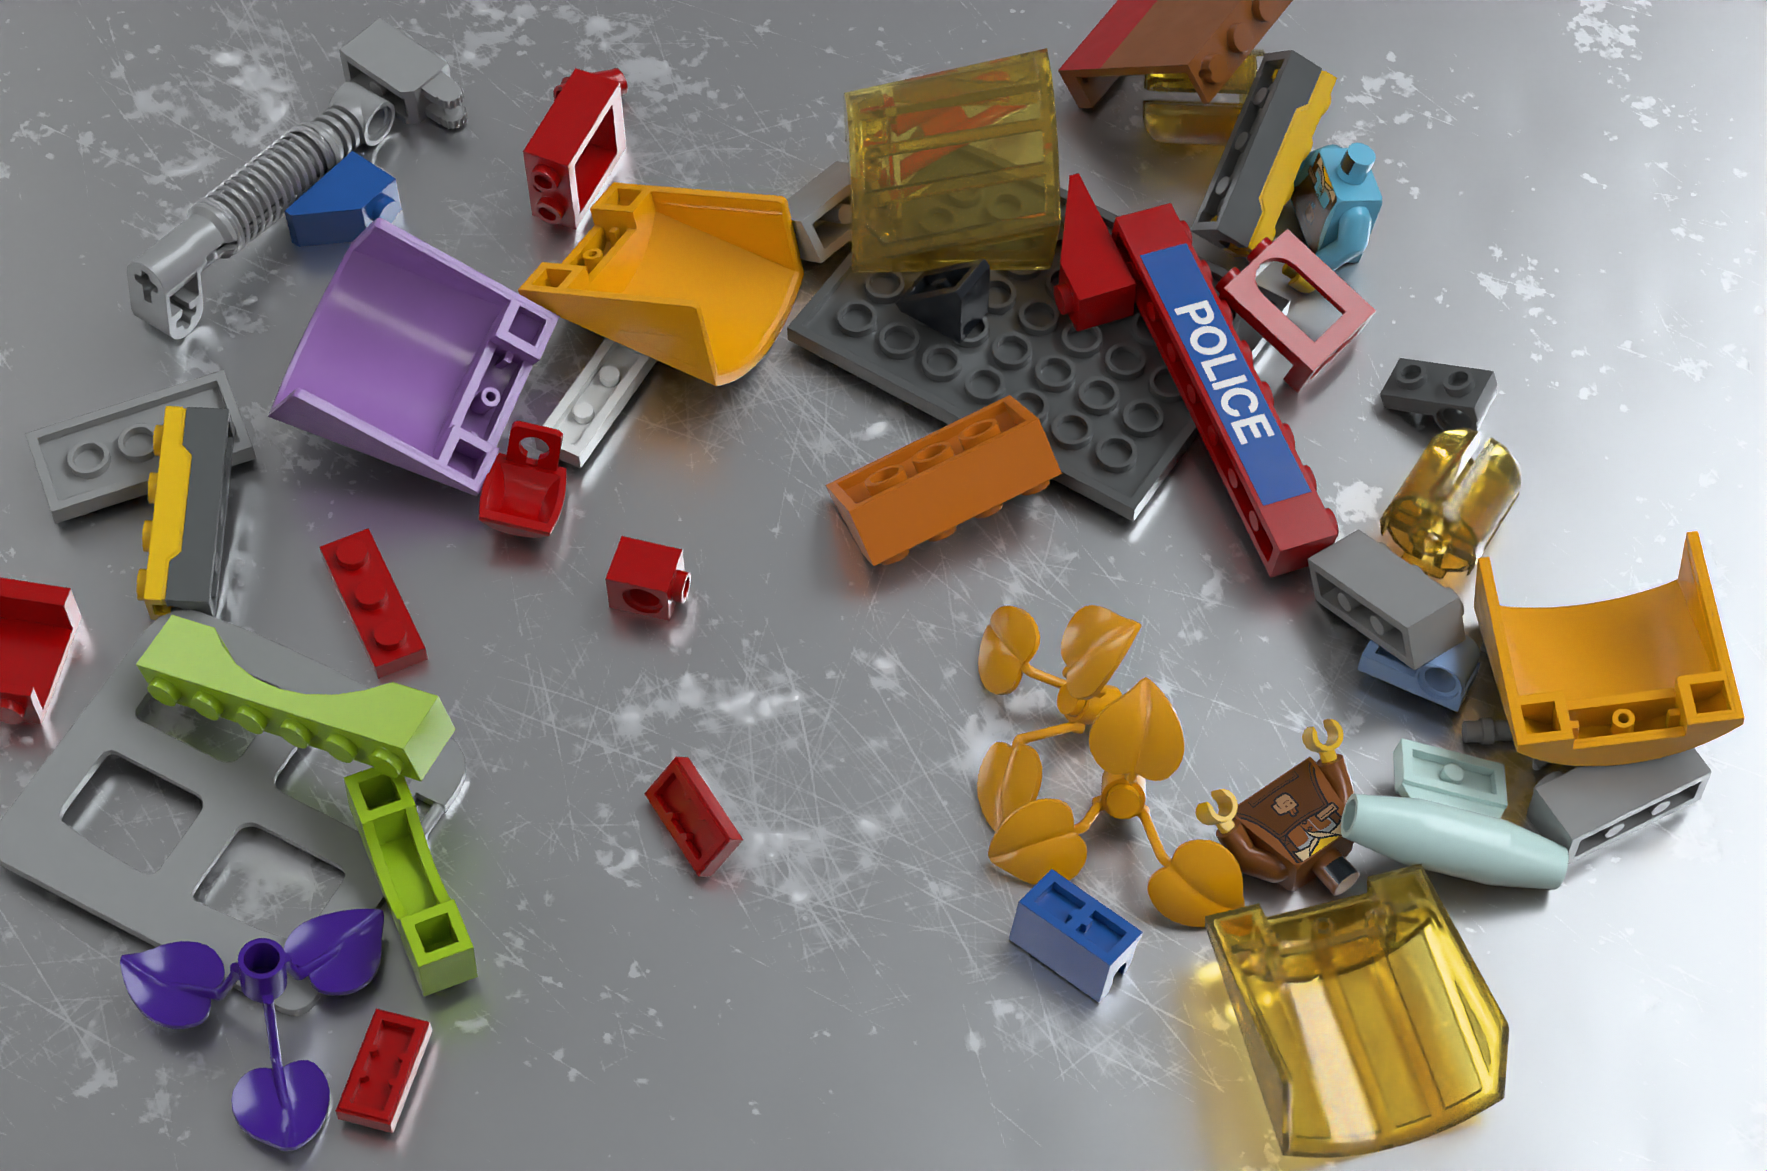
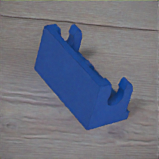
(1074, 934)

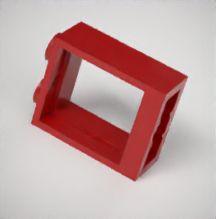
(575, 149)

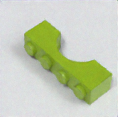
(410, 881)

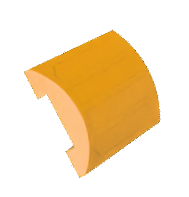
(680, 276)
(1613, 674)

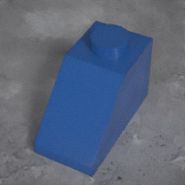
(343, 203)

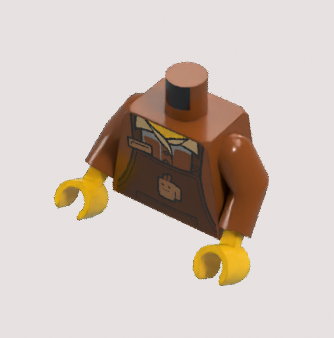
(1293, 823)

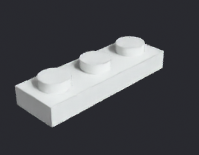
(596, 400)

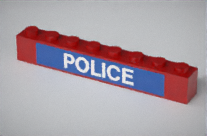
(1224, 391)

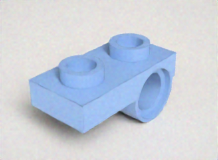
(1441, 680)

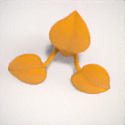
(1091, 650)
(1133, 742)

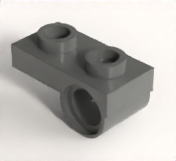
(1448, 392)

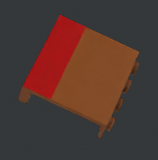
(1169, 37)

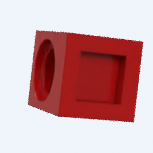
(647, 578)

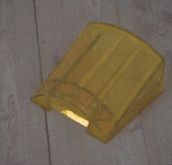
(955, 168)
(1362, 1017)

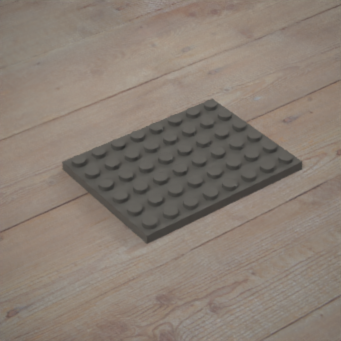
(1095, 390)

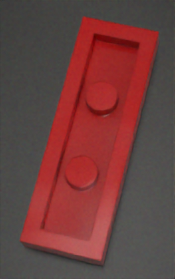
(373, 603)

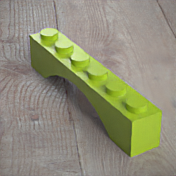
(382, 726)

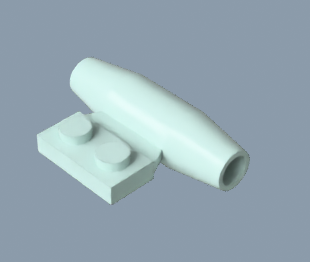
(1453, 822)

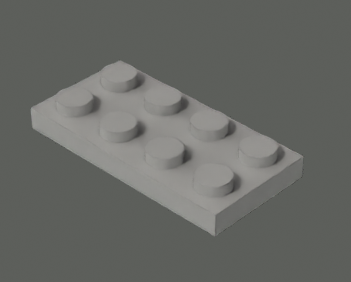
(110, 451)

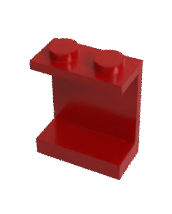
(34, 643)

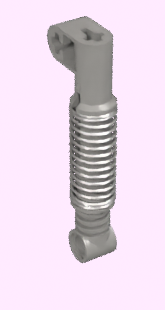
(167, 276)

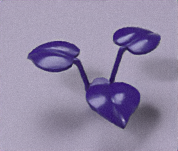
(180, 978)

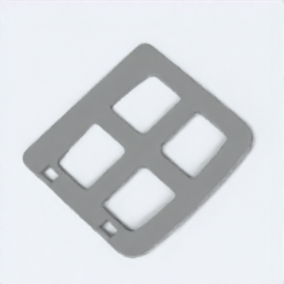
(233, 795)

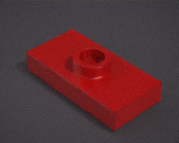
(693, 816)
(384, 1070)

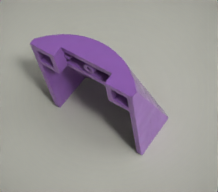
(413, 359)

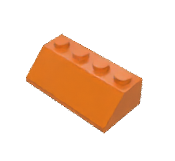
(944, 480)

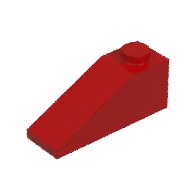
(1093, 275)

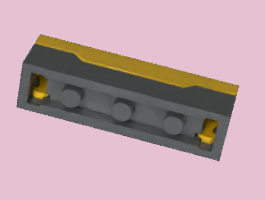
(1264, 153)
(188, 511)

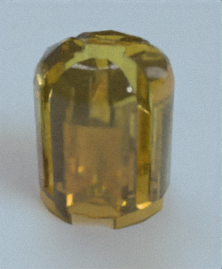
(1192, 121)
(1454, 501)

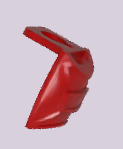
(521, 492)

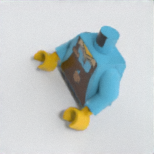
(1335, 205)

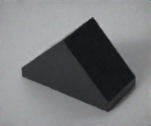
(950, 298)

